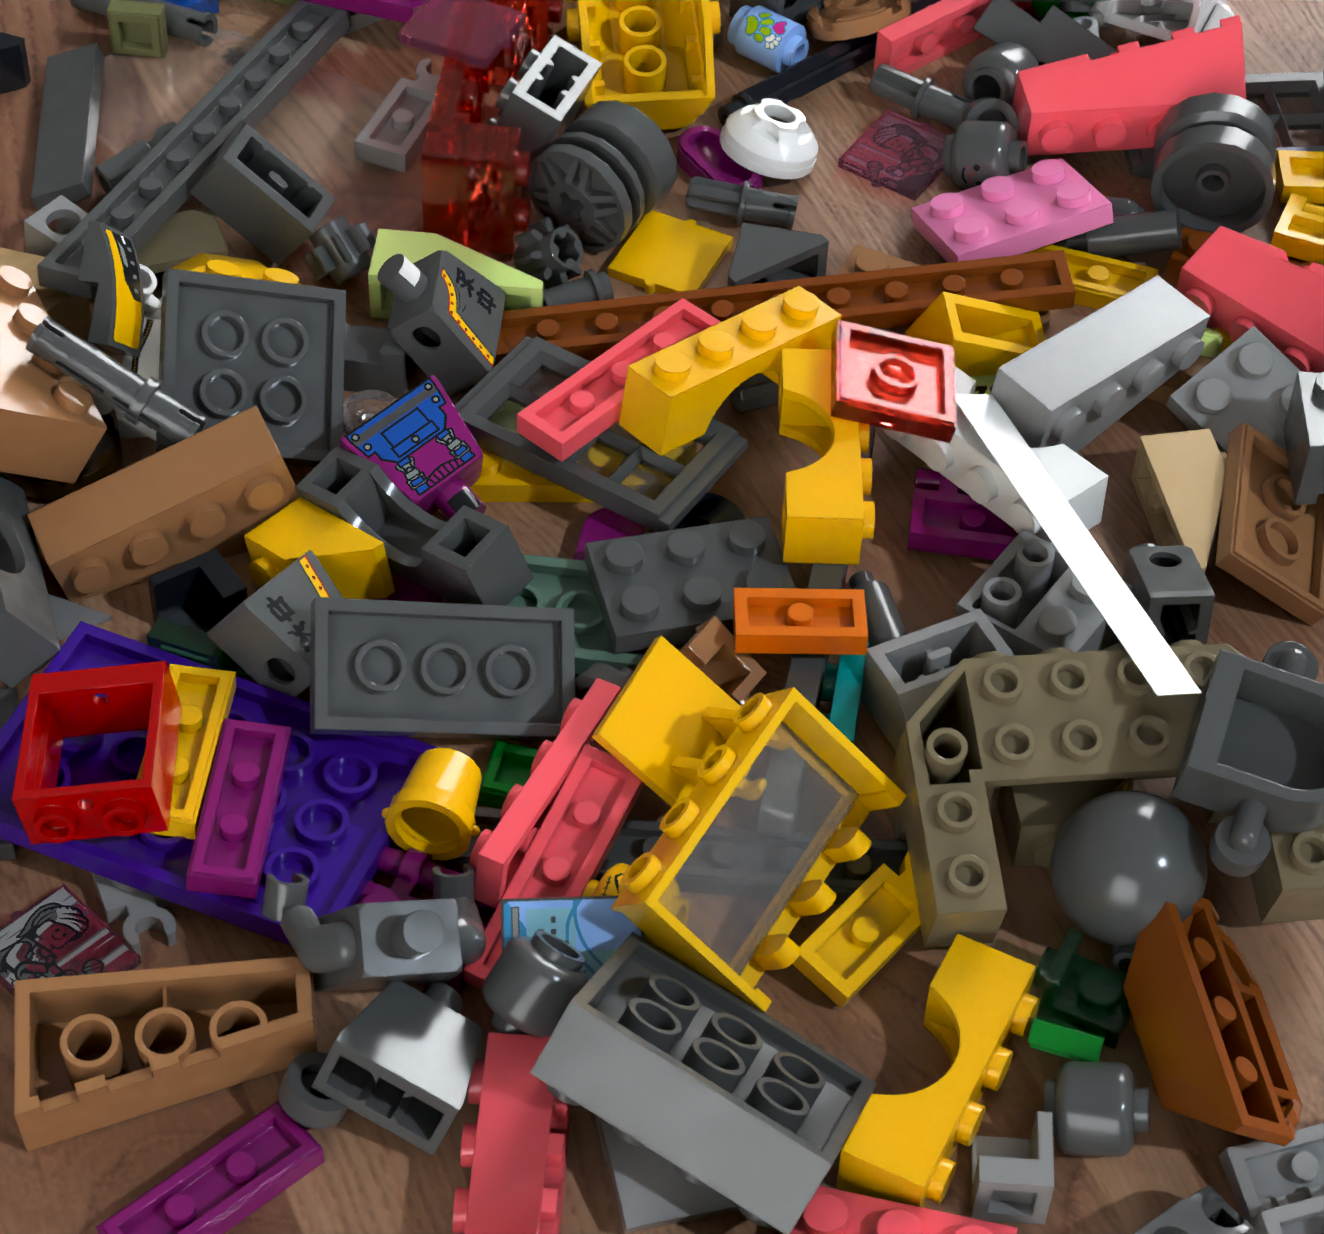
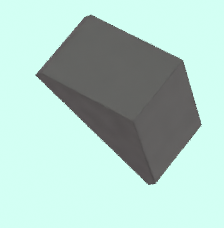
(776, 255)

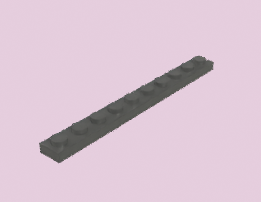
(169, 171)

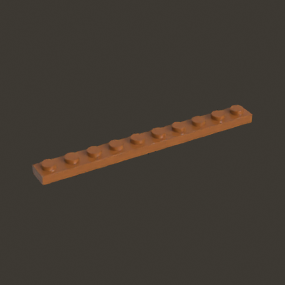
(864, 298)

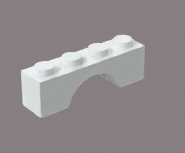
(975, 471)

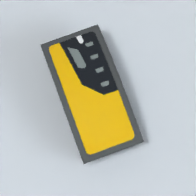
(114, 269)

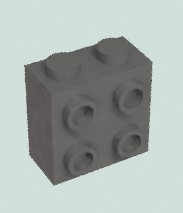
(547, 95)

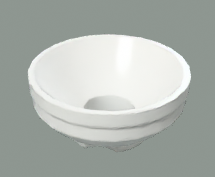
(770, 140)

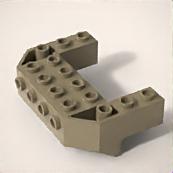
(1051, 723)

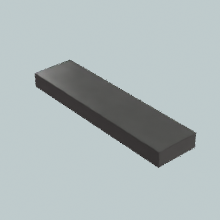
(68, 126)

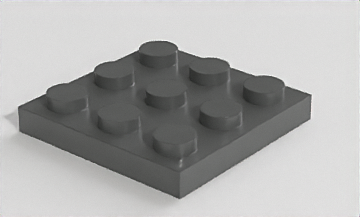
(258, 345)

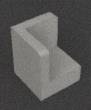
(1014, 1175)

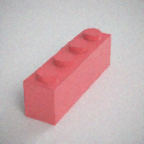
(1124, 96)
(1255, 285)
(515, 1145)

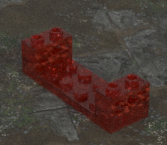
(478, 169)

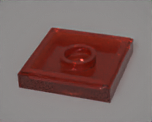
(893, 381)

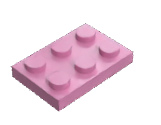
(1013, 213)

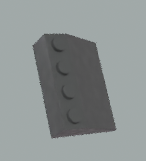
(704, 1082)

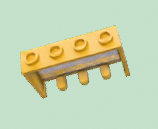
(756, 843)

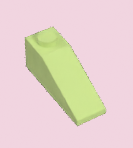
(520, 288)

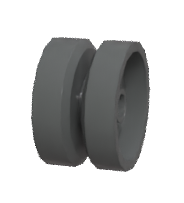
(1215, 162)

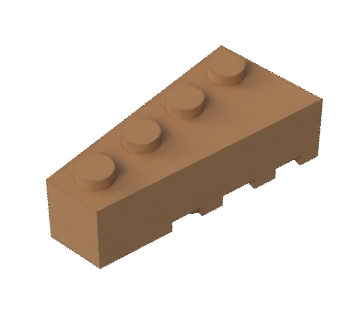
(44, 415)
(166, 508)
(151, 1038)

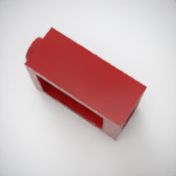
(65, 707)

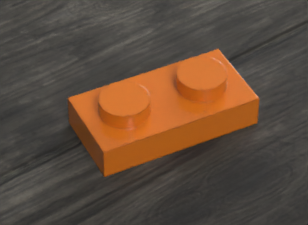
(799, 621)

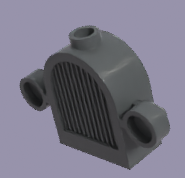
(1256, 753)

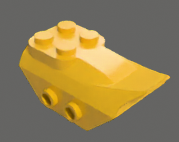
(650, 54)

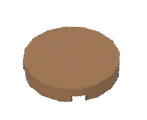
(854, 18)

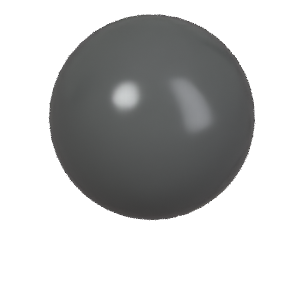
(1123, 862)

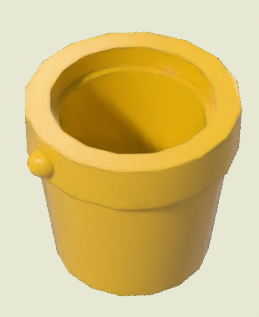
(436, 805)

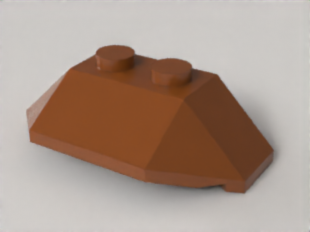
(1209, 1028)

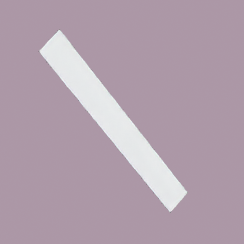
(1077, 547)

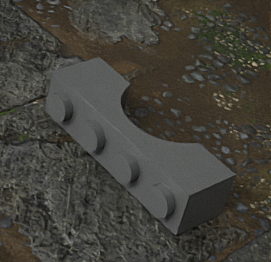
(460, 559)
(26, 615)

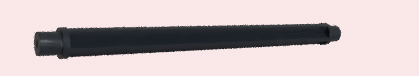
(812, 71)

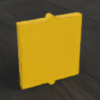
(669, 255)

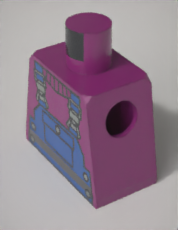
(423, 449)

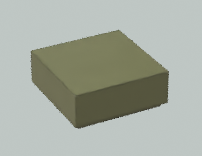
(138, 28)

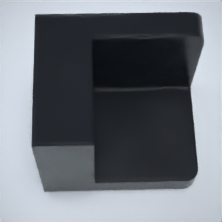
(196, 591)

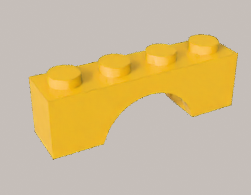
(681, 387)
(822, 501)
(907, 1140)

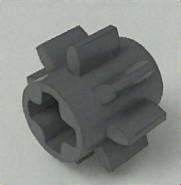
(340, 250)
(549, 253)

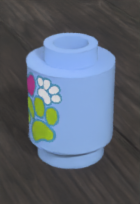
(767, 38)

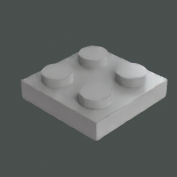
(1240, 385)

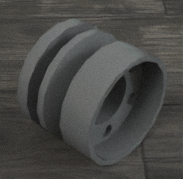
(603, 174)

